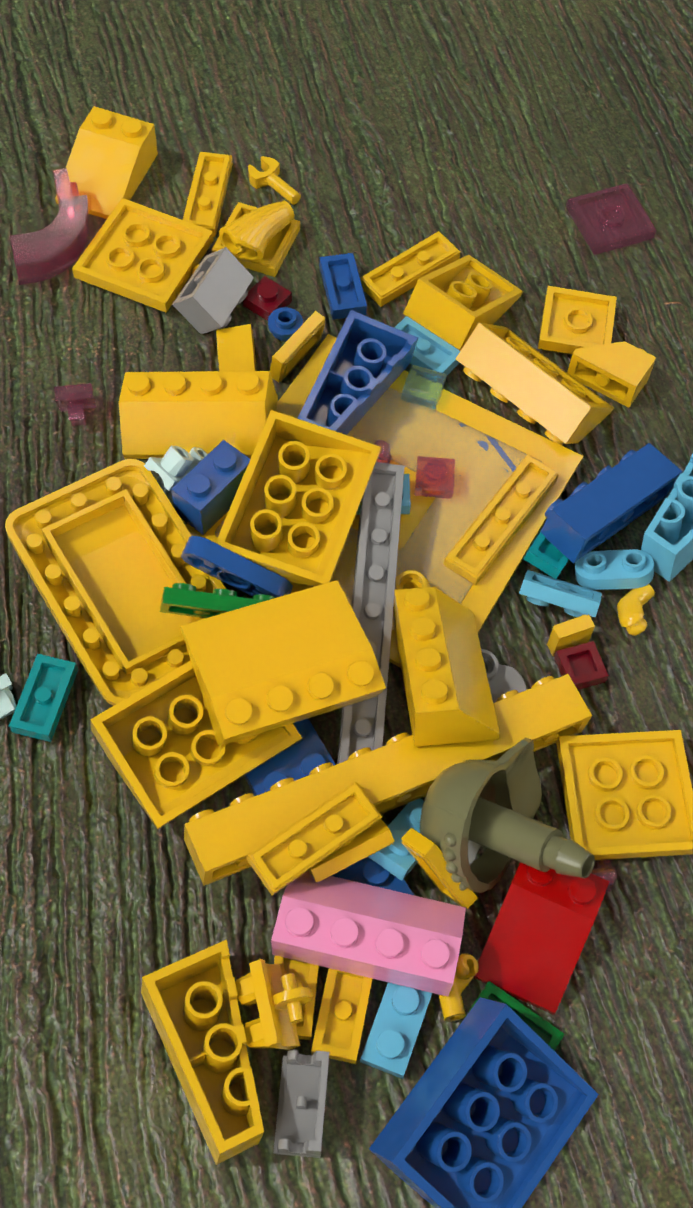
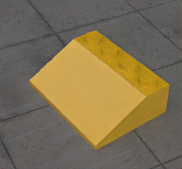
(298, 499)
(281, 661)
(169, 749)

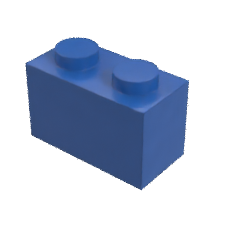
(210, 487)

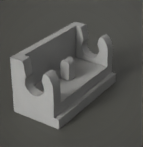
(301, 1104)

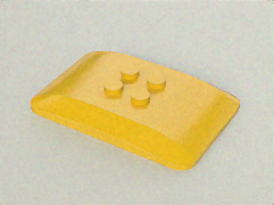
(102, 567)

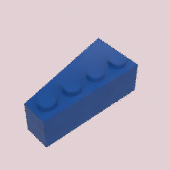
(357, 372)

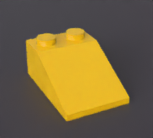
(110, 158)
(460, 297)

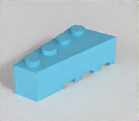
(671, 530)

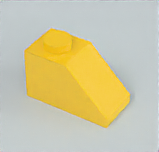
(613, 370)

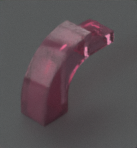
(58, 245)

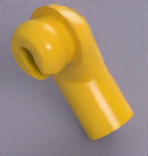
(631, 611)
(453, 1005)

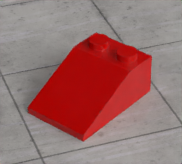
(540, 934)

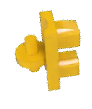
(277, 1004)

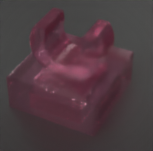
(75, 401)

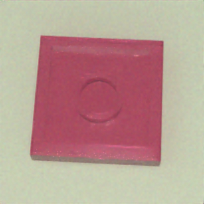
(610, 219)

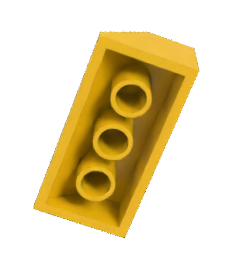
(532, 384)
(193, 410)
(442, 669)

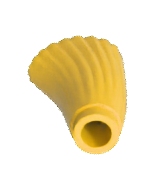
(253, 231)

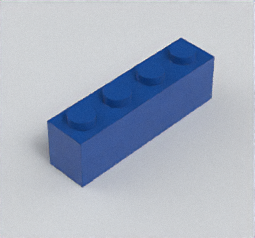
(609, 501)

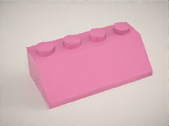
(370, 932)

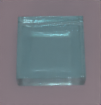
(423, 386)

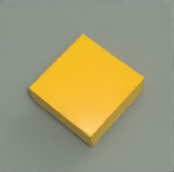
(570, 633)

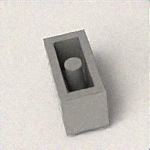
(214, 291)

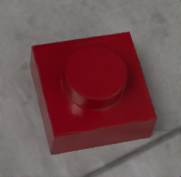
(267, 297)
(582, 665)

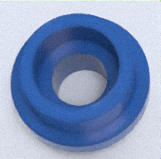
(284, 323)

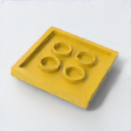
(143, 255)
(628, 793)

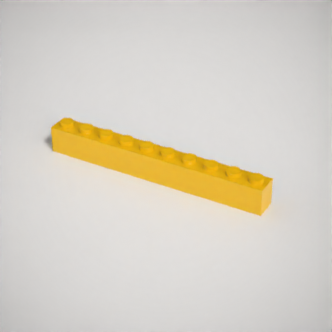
(386, 775)

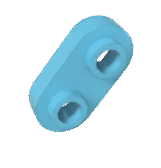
(614, 569)

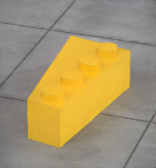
(206, 1043)

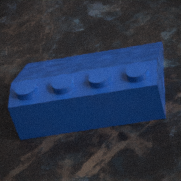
(485, 1115)

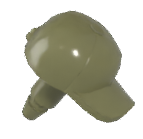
(495, 808)

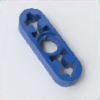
(233, 568)

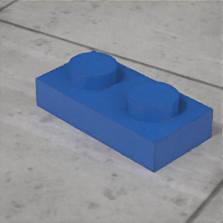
(342, 285)

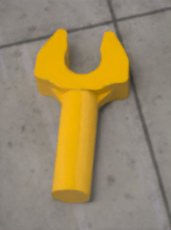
(270, 177)

